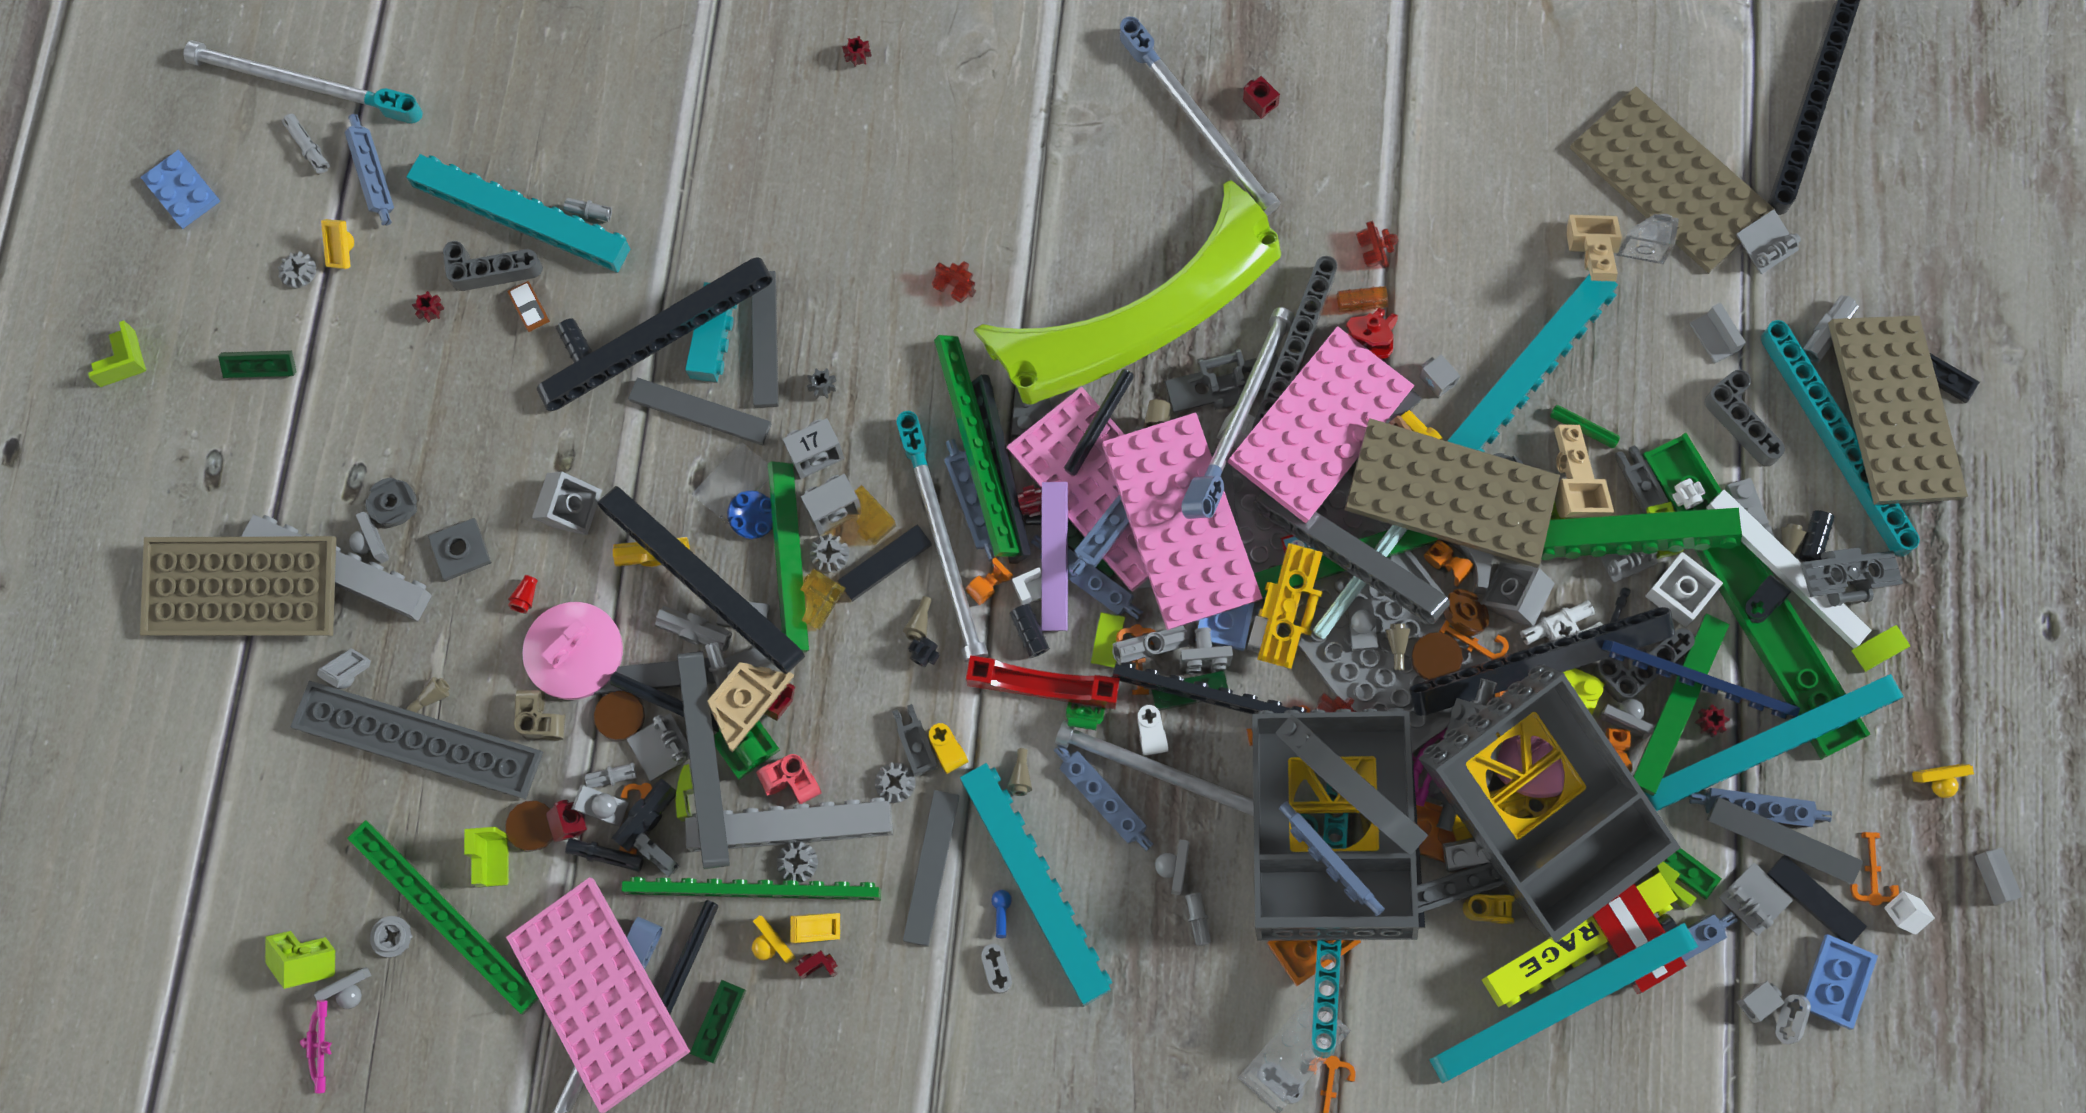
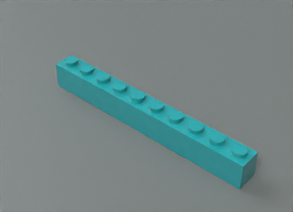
(518, 212)
(1534, 363)
(1035, 884)

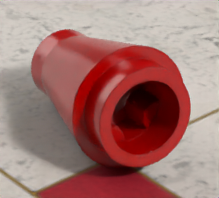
(523, 595)

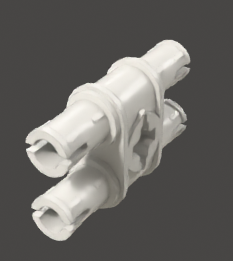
(1563, 620)

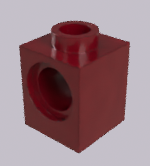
(1263, 105)
(559, 827)

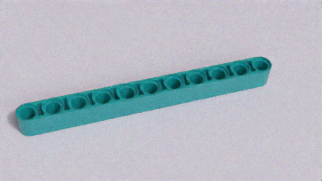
(1839, 425)
(1775, 741)
(1330, 951)
(1563, 1003)

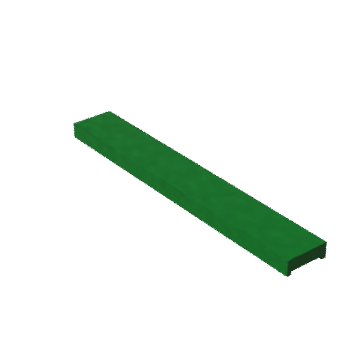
(1782, 638)

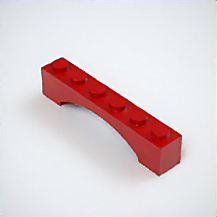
(1008, 678)

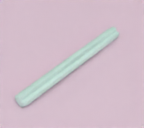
(1354, 586)

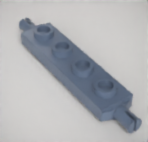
(369, 170)
(963, 483)
(1101, 537)
(1099, 586)
(1103, 797)
(1771, 807)
(1336, 867)
(1708, 933)

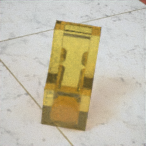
(874, 519)
(821, 597)

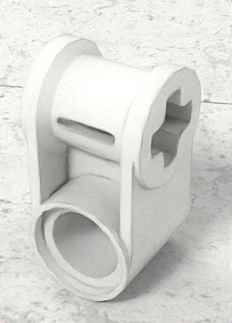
(1151, 735)

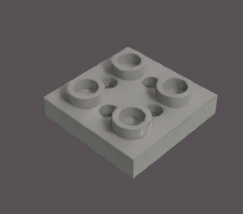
(1205, 655)

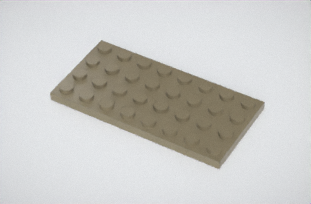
(1673, 174)
(1897, 410)
(1452, 493)
(238, 586)

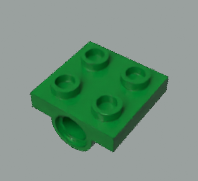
(751, 751)

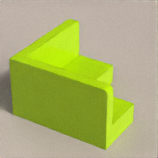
(124, 363)
(489, 856)
(298, 962)

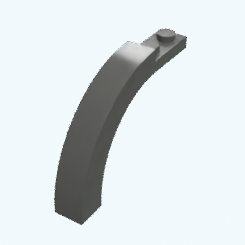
(1351, 785)

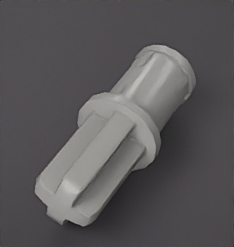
(588, 209)
(717, 663)
(610, 775)
(1198, 919)

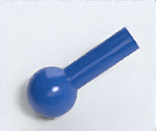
(1001, 901)

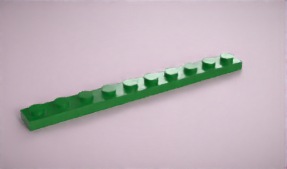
(976, 446)
(741, 888)
(444, 917)

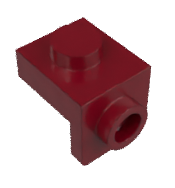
(781, 703)
(809, 964)

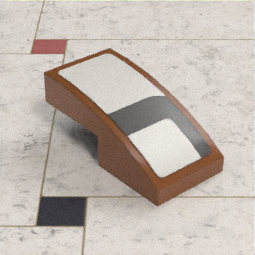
(528, 306)

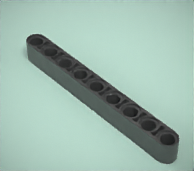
(1296, 339)
(1358, 559)
(703, 760)

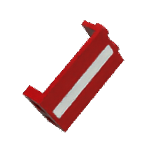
(1629, 924)

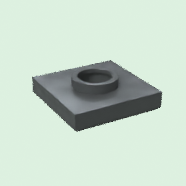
(473, 557)

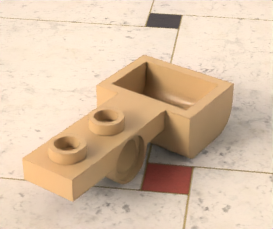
(1599, 240)
(1580, 493)

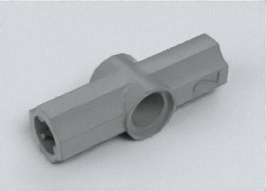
(1821, 339)
(692, 628)
(1138, 648)

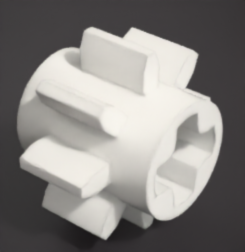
(1688, 493)

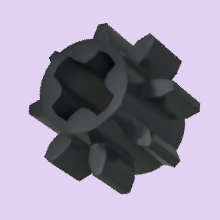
(923, 652)

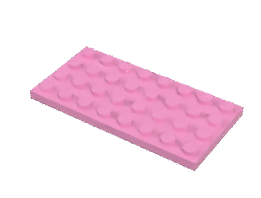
(1319, 424)
(1044, 453)
(1191, 563)
(597, 995)

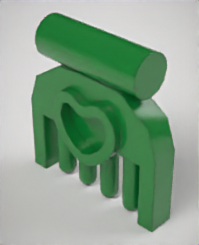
(1084, 716)

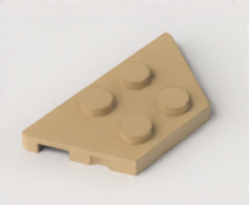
(745, 699)

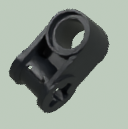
(1769, 597)

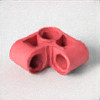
(776, 777)

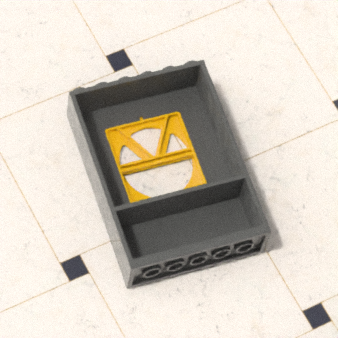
(1595, 835)
(1294, 890)

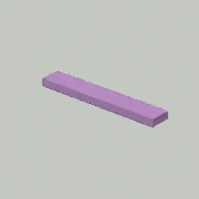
(1054, 556)

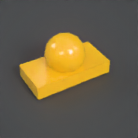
(336, 243)
(1943, 778)
(815, 927)
(766, 945)

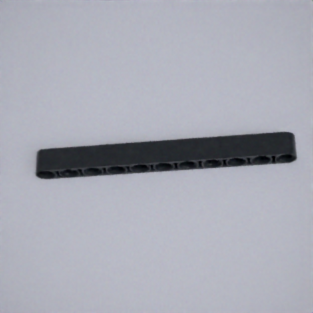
(1810, 109)
(654, 334)
(701, 580)
(1559, 654)

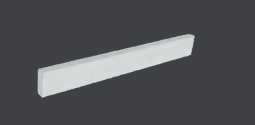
(1789, 570)

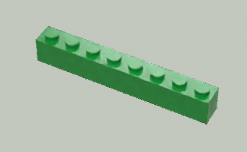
(1643, 533)

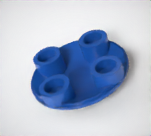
(750, 514)

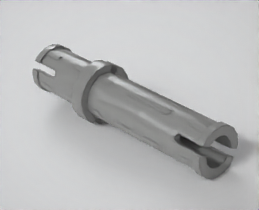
(309, 149)

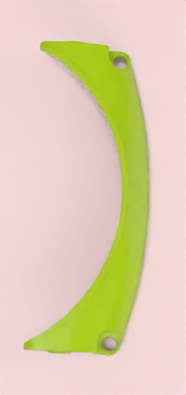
(1074, 354)

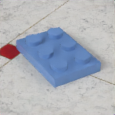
(180, 189)
(1839, 981)

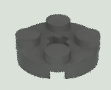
(378, 498)
(656, 854)

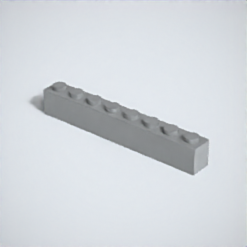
(356, 576)
(800, 824)

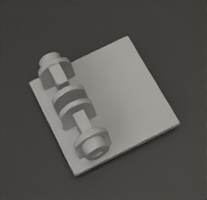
(1768, 241)
(1626, 565)
(660, 746)
(1756, 899)

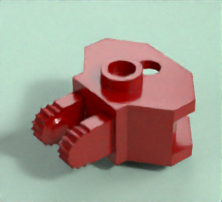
(1374, 332)

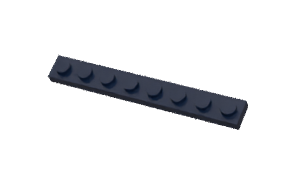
(1690, 677)

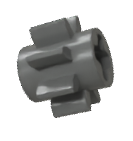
(824, 388)

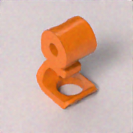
(1441, 555)
(982, 588)
(1621, 742)

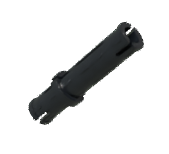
(593, 851)

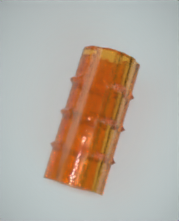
(1362, 299)

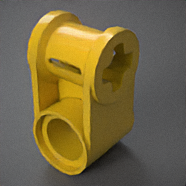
(948, 751)
(1494, 908)

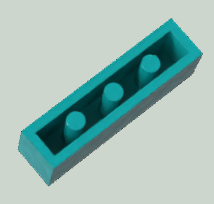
(708, 346)

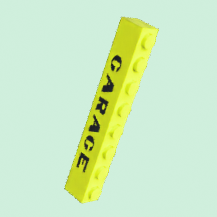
(1551, 958)

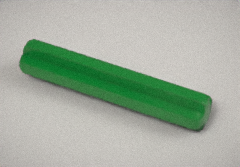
(1588, 428)

